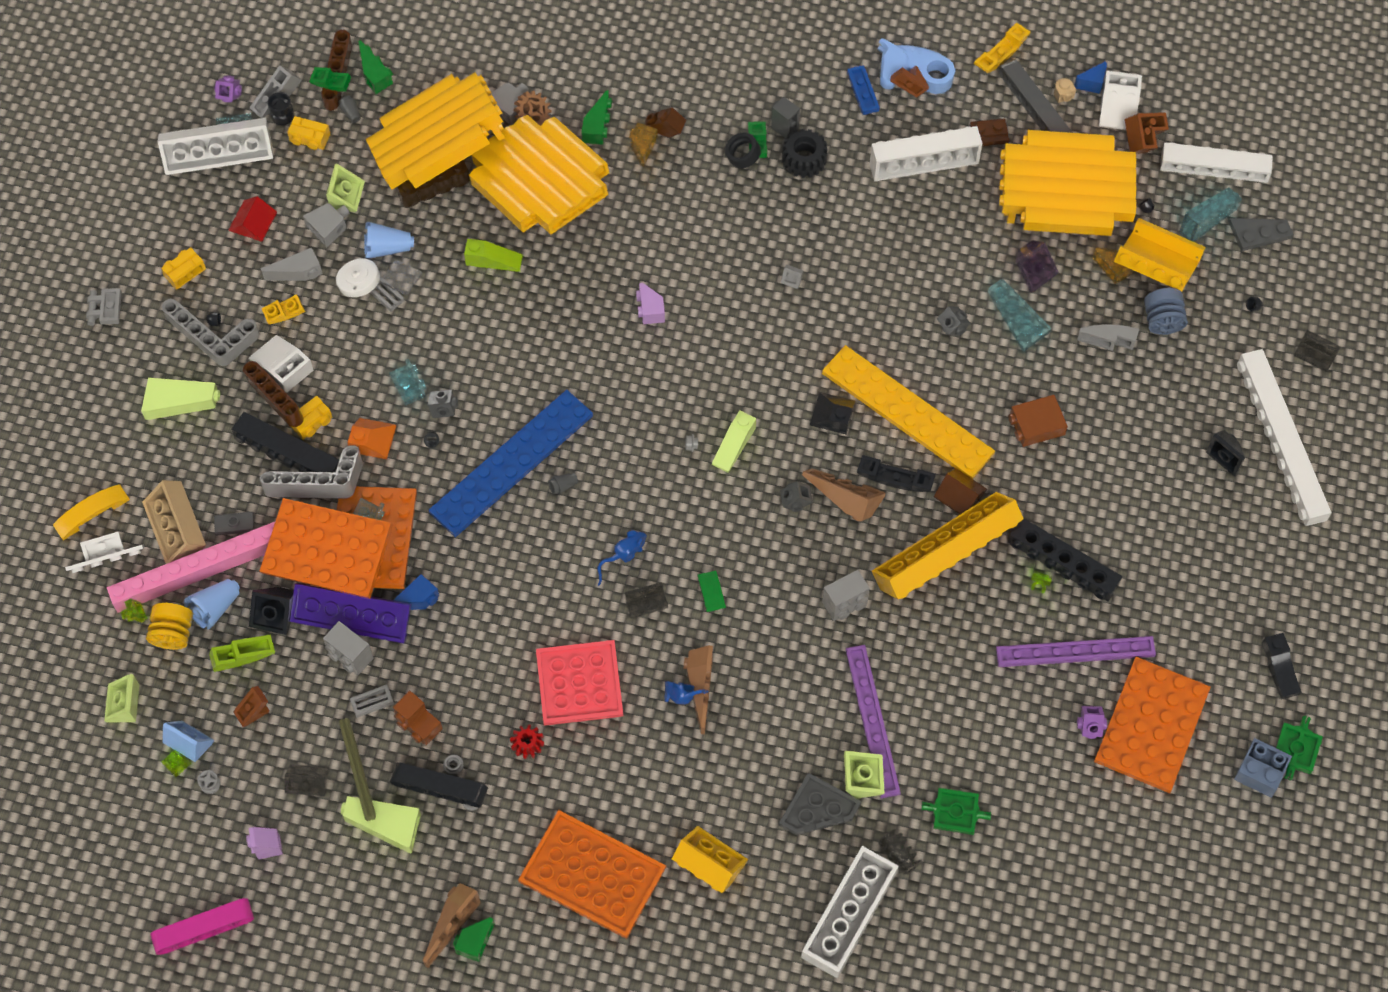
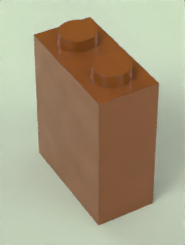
(1038, 420)

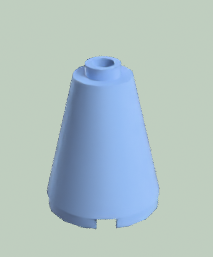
(385, 240)
(212, 602)

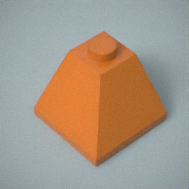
(372, 437)

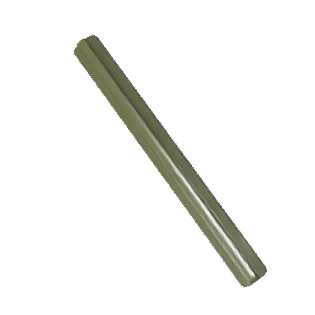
(357, 769)

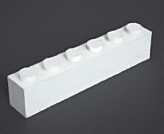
(1216, 162)

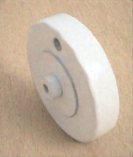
(357, 277)

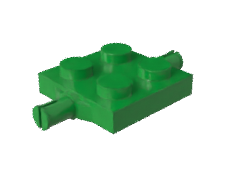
(1301, 745)
(956, 811)

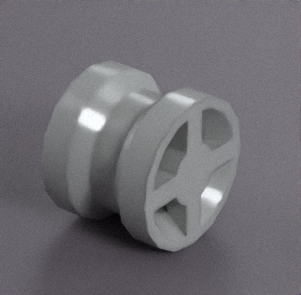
(207, 777)

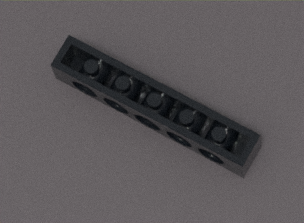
(1060, 550)

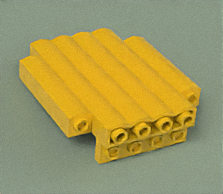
(435, 130)
(539, 174)
(1067, 183)

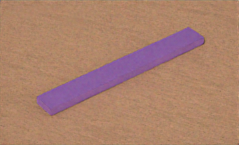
(1075, 651)
(872, 715)

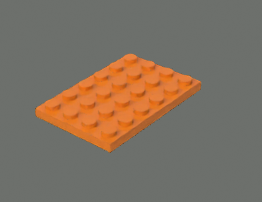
(400, 512)
(326, 548)
(1152, 724)
(592, 874)

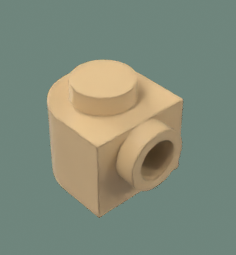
(1064, 90)

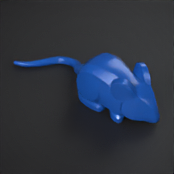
(625, 549)
(680, 692)

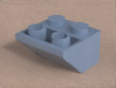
(1263, 767)

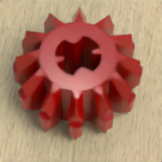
(527, 734)

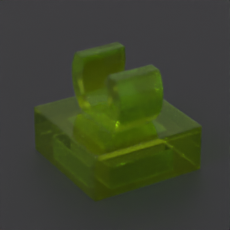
(1042, 579)
(134, 611)
(176, 763)

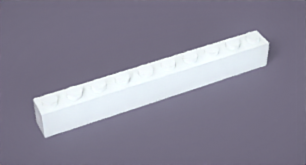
(1284, 438)

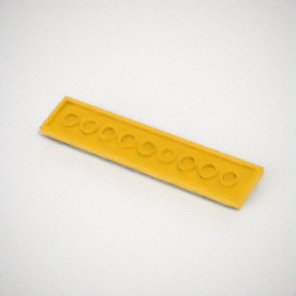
(908, 412)

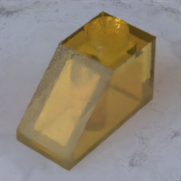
(643, 141)
(1105, 260)

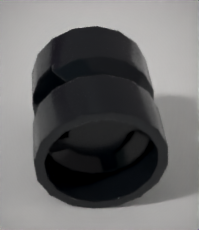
(280, 108)

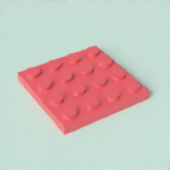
(579, 682)

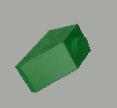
(474, 939)

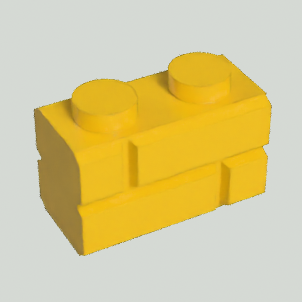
(308, 133)
(183, 268)
(315, 415)

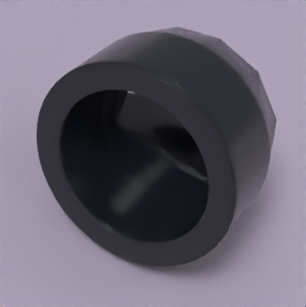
(1146, 206)
(1254, 301)
(214, 318)
(433, 442)

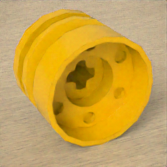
(169, 626)

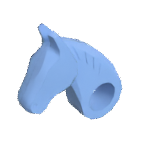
(908, 56)

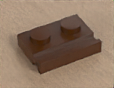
(992, 131)

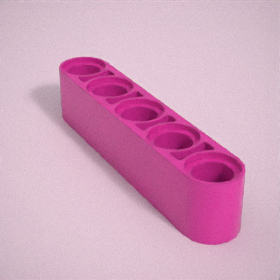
(202, 926)

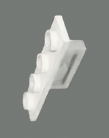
(101, 549)

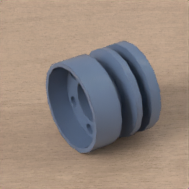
(1165, 311)

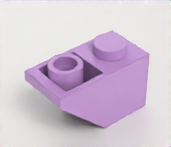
(651, 305)
(264, 842)

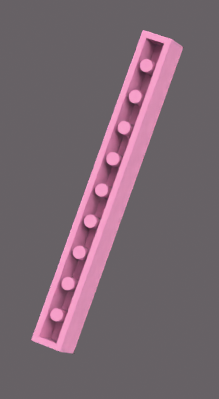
(191, 568)

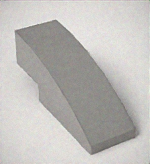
(1109, 335)

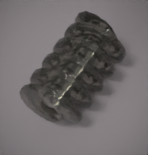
(898, 852)

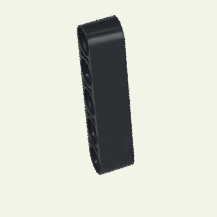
(439, 785)

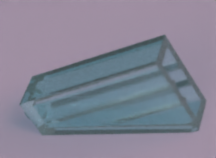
(1209, 214)

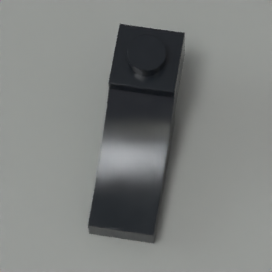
(1281, 665)

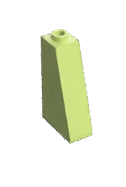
(177, 397)
(392, 823)

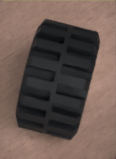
(804, 141)

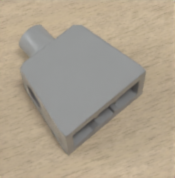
(505, 98)
(327, 222)

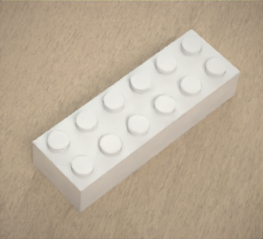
(215, 146)
(925, 153)
(849, 912)

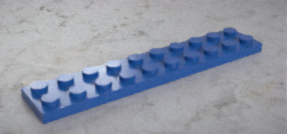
(510, 463)

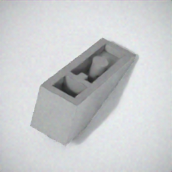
(281, 81)
(294, 268)

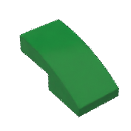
(330, 80)
(758, 130)
(711, 591)

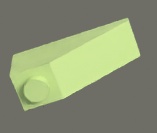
(734, 441)

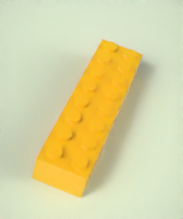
(947, 545)

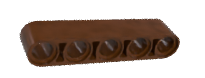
(338, 63)
(273, 394)

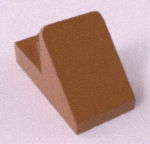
(910, 81)
(251, 707)

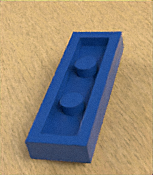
(863, 90)

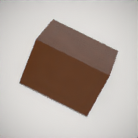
(959, 491)

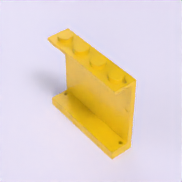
(1160, 254)

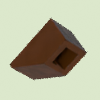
(667, 122)

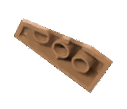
(852, 499)
(699, 675)
(457, 909)

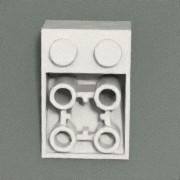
(1119, 99)
(283, 362)

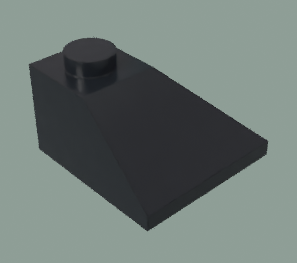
(832, 413)
(1226, 451)
(271, 609)

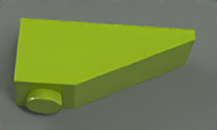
(489, 255)

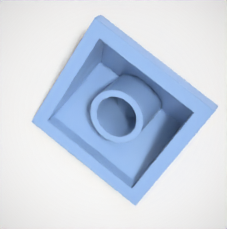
(186, 739)

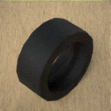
(738, 140)

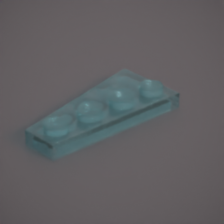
(1019, 316)

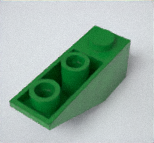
(375, 73)
(594, 123)

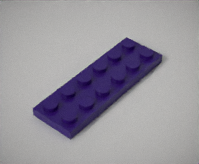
(363, 616)

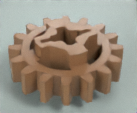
(526, 104)

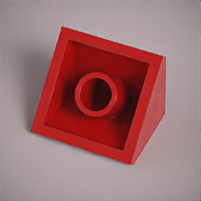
(253, 219)

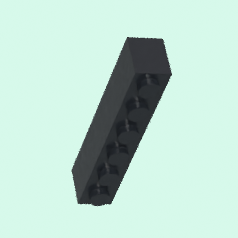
(282, 446)

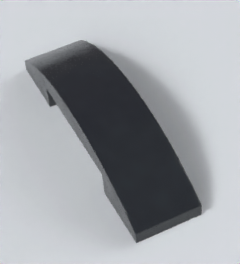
(896, 477)

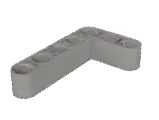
(200, 339)
(317, 484)

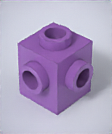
(222, 89)
(1092, 722)

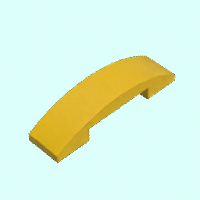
(1004, 49)
(88, 509)

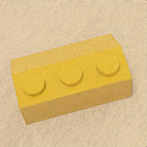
(709, 859)

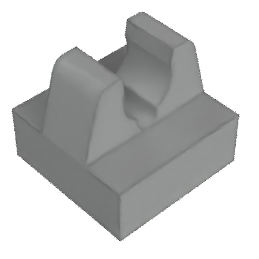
(792, 276)

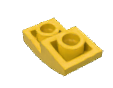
(283, 311)

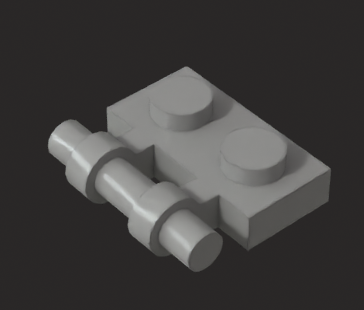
(109, 306)

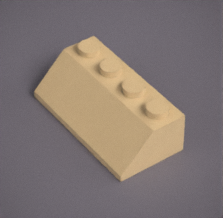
(173, 521)

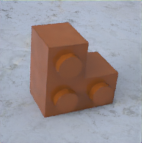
(1143, 130)
(414, 717)

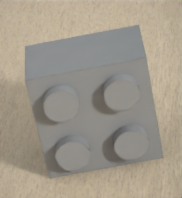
(846, 595)
(347, 648)

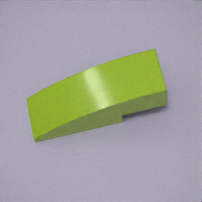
(241, 652)

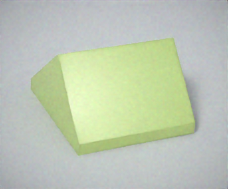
(344, 189)
(122, 700)
(863, 774)

